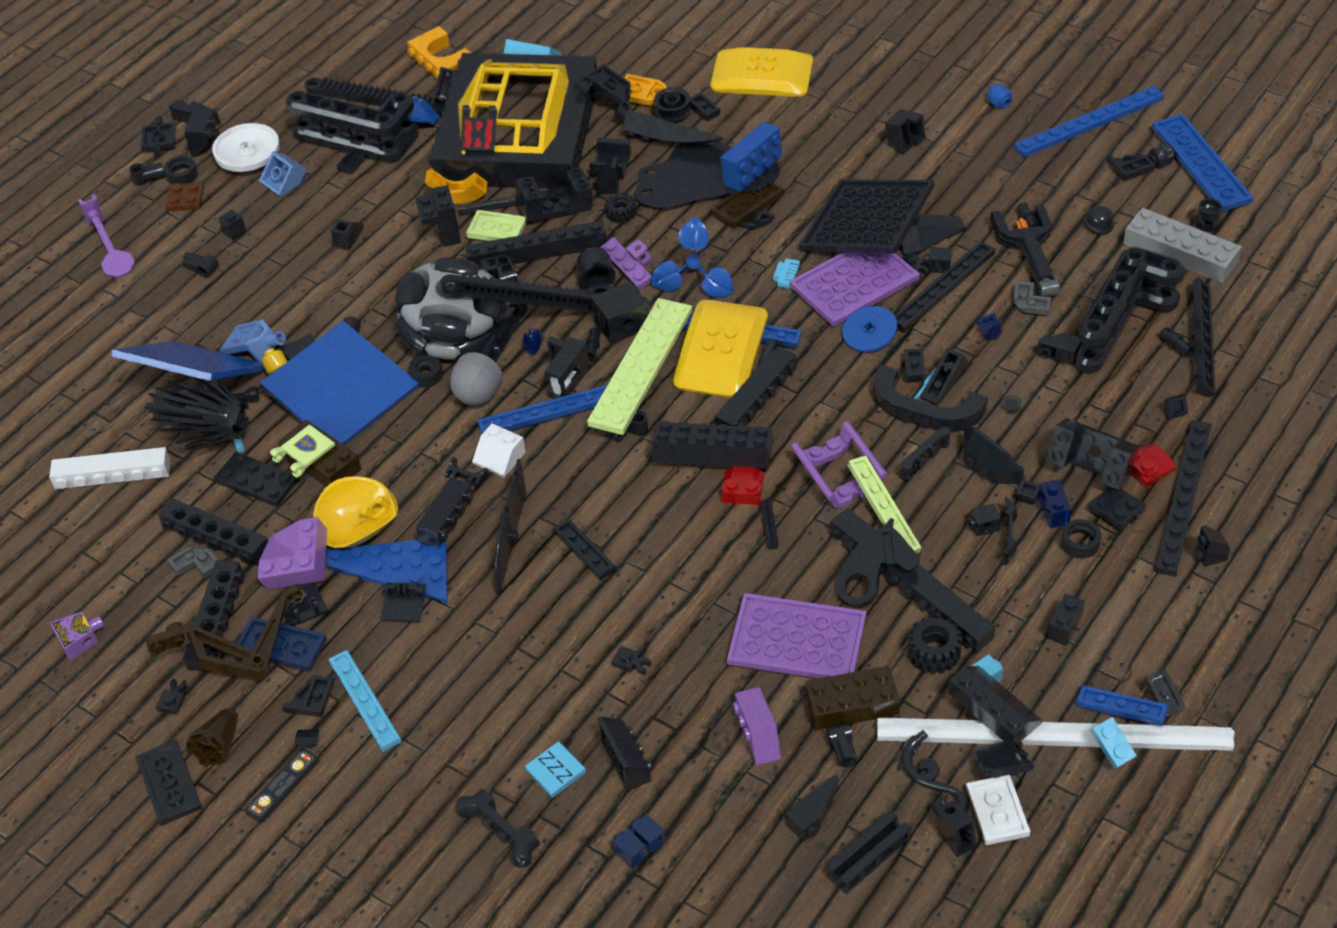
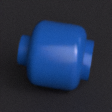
(999, 96)

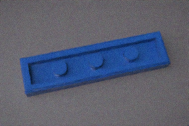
(1122, 705)

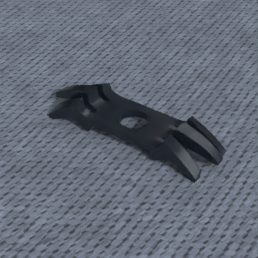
(1011, 545)

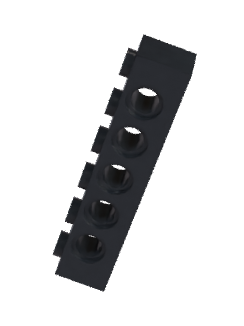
(213, 531)
(216, 606)

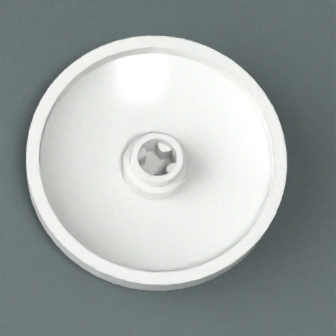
(245, 147)

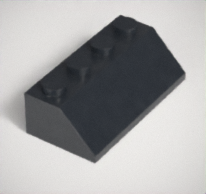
(993, 705)

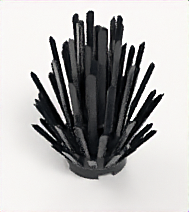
(208, 411)

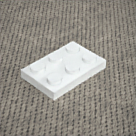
(997, 810)

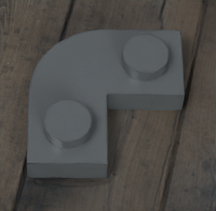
(1027, 302)
(189, 558)

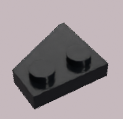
(1131, 166)
(312, 697)

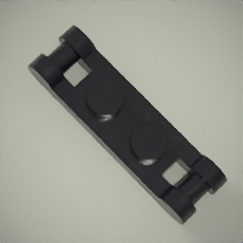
(924, 452)

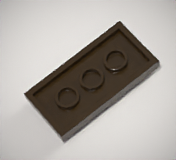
(742, 206)

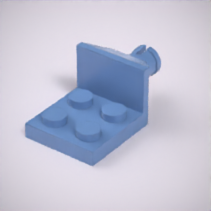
(253, 337)

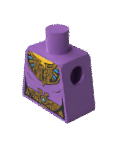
(76, 633)

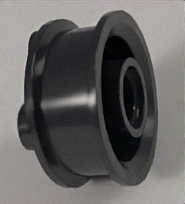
(672, 104)

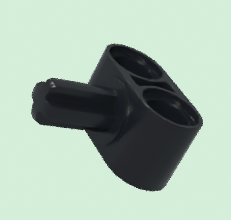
(637, 426)

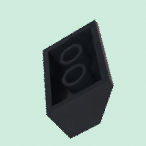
(624, 752)

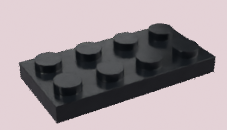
(256, 479)

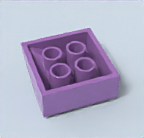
(294, 555)

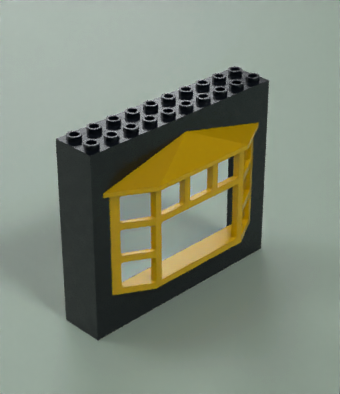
(561, 128)

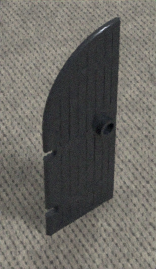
(508, 527)

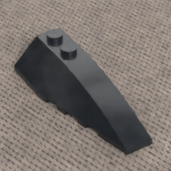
(659, 129)

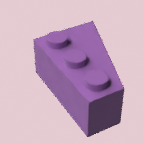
(758, 725)

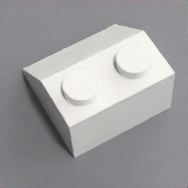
(499, 450)

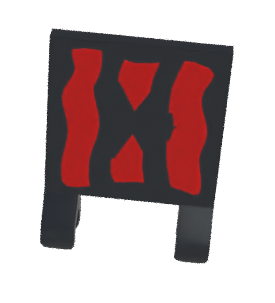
(478, 133)

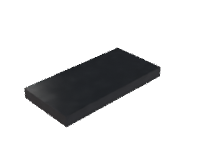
(168, 782)

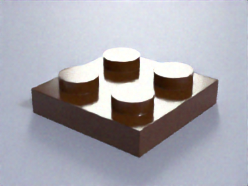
(184, 196)

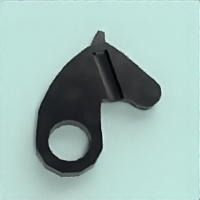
(867, 558)

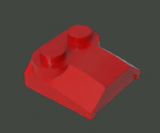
(1151, 465)
(743, 486)

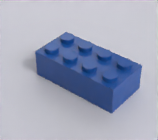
(751, 156)

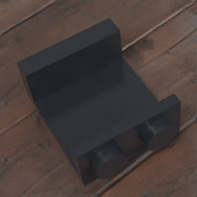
(611, 148)

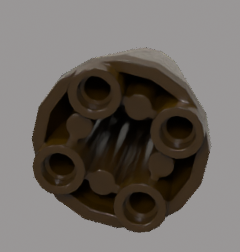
(213, 738)

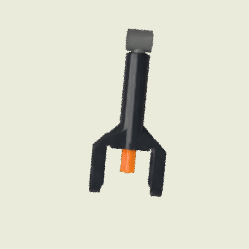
(1029, 241)

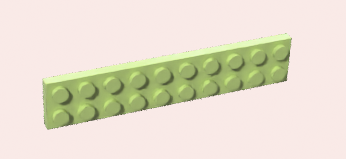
(639, 366)

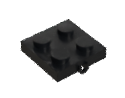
(1117, 507)

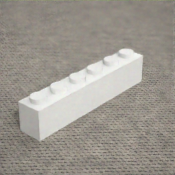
(110, 468)

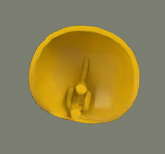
(354, 510)

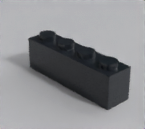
(444, 512)

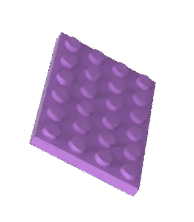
(852, 283)
(796, 637)

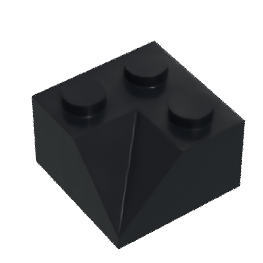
(201, 132)

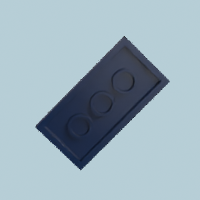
(293, 646)

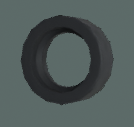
(178, 163)
(1081, 526)

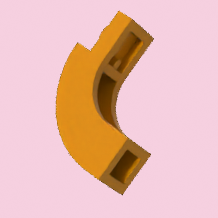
(461, 191)

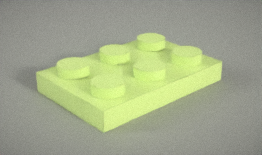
(495, 226)

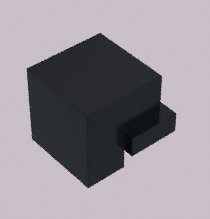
(904, 130)

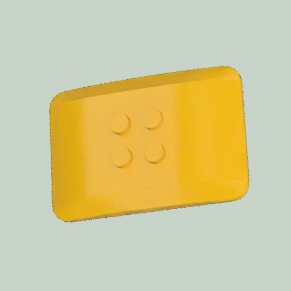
(762, 72)
(720, 348)

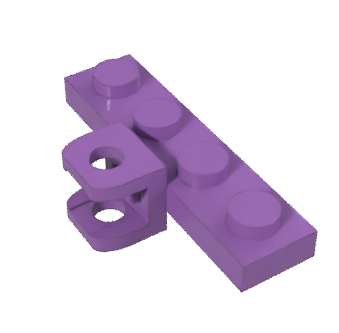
(629, 261)

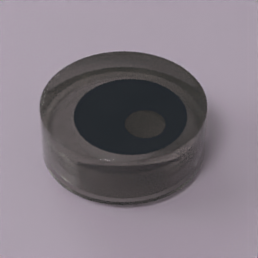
(1011, 404)

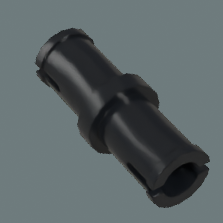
(1027, 214)
(1176, 342)
(593, 343)

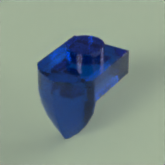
(990, 326)
(532, 340)

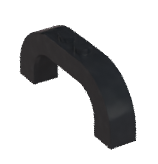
(924, 413)

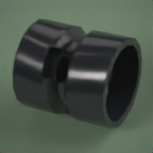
(1208, 215)

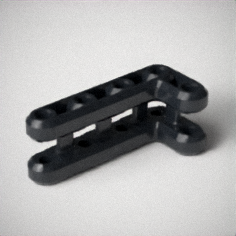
(343, 124)
(1135, 280)

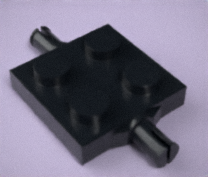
(158, 136)

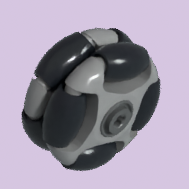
(440, 322)

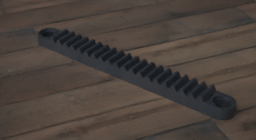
(361, 93)
(518, 292)

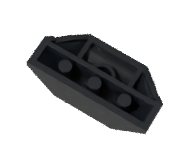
(989, 458)

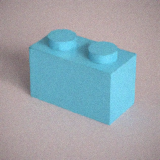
(1113, 743)

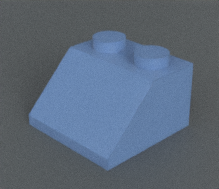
(282, 173)

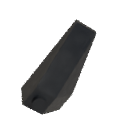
(929, 230)

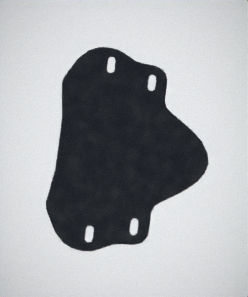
(691, 175)

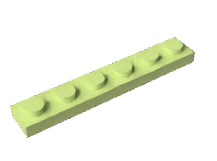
(881, 499)

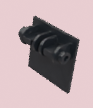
(403, 601)

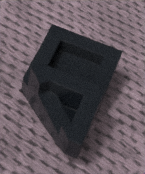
(758, 220)

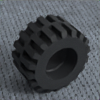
(933, 658)

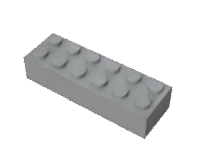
(1192, 247)

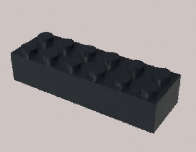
(712, 444)

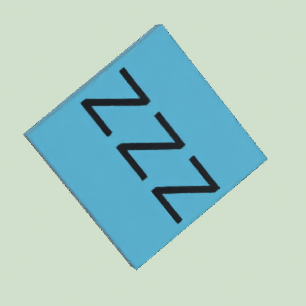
(555, 769)

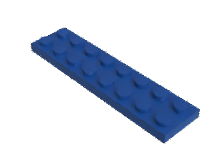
(1202, 162)

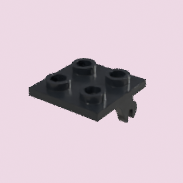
(310, 607)

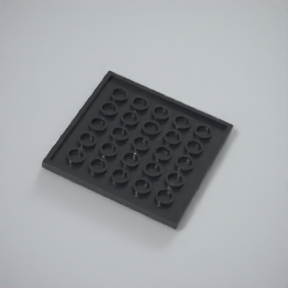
(867, 216)

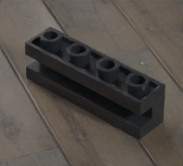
(867, 852)

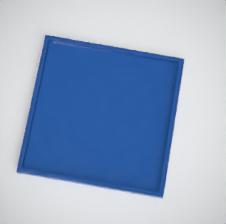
(189, 360)
(340, 383)

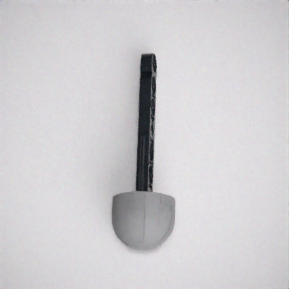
(477, 374)

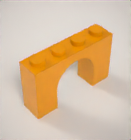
(426, 45)

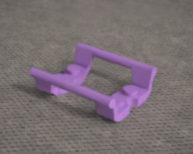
(832, 450)

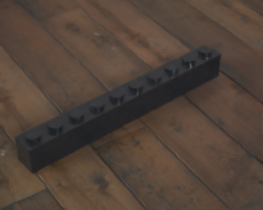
(920, 586)

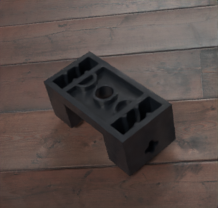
(570, 199)
(1074, 444)

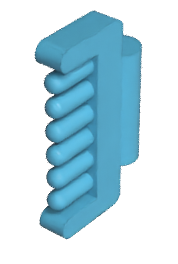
(786, 272)

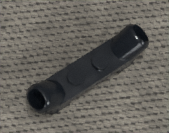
(483, 806)

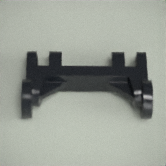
(455, 471)

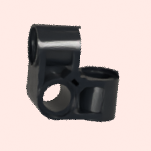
(499, 267)

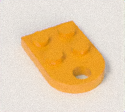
(644, 89)

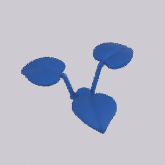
(667, 275)

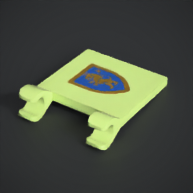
(304, 448)

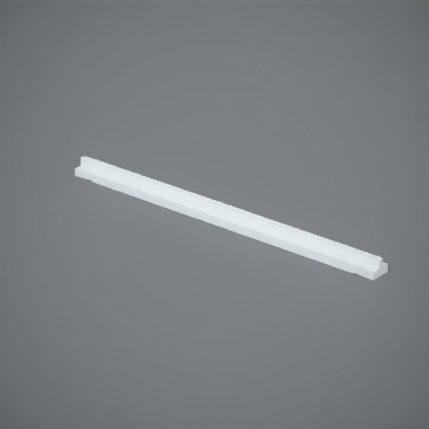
(1059, 734)

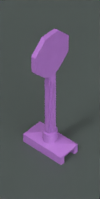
(116, 262)

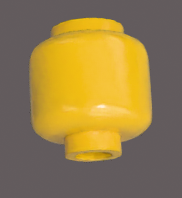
(273, 360)

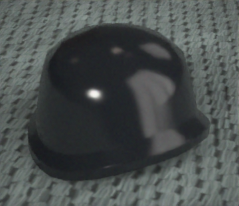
(1099, 220)

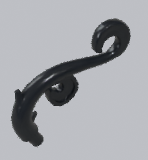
(926, 780)

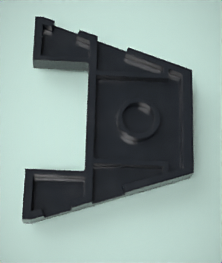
(610, 84)

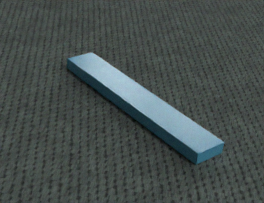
(365, 700)

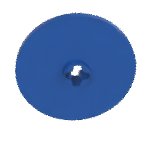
(880, 335)

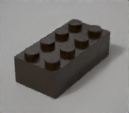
(332, 465)
(852, 697)

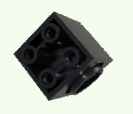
(620, 312)

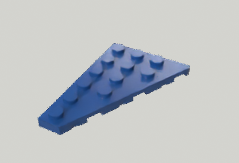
(396, 563)

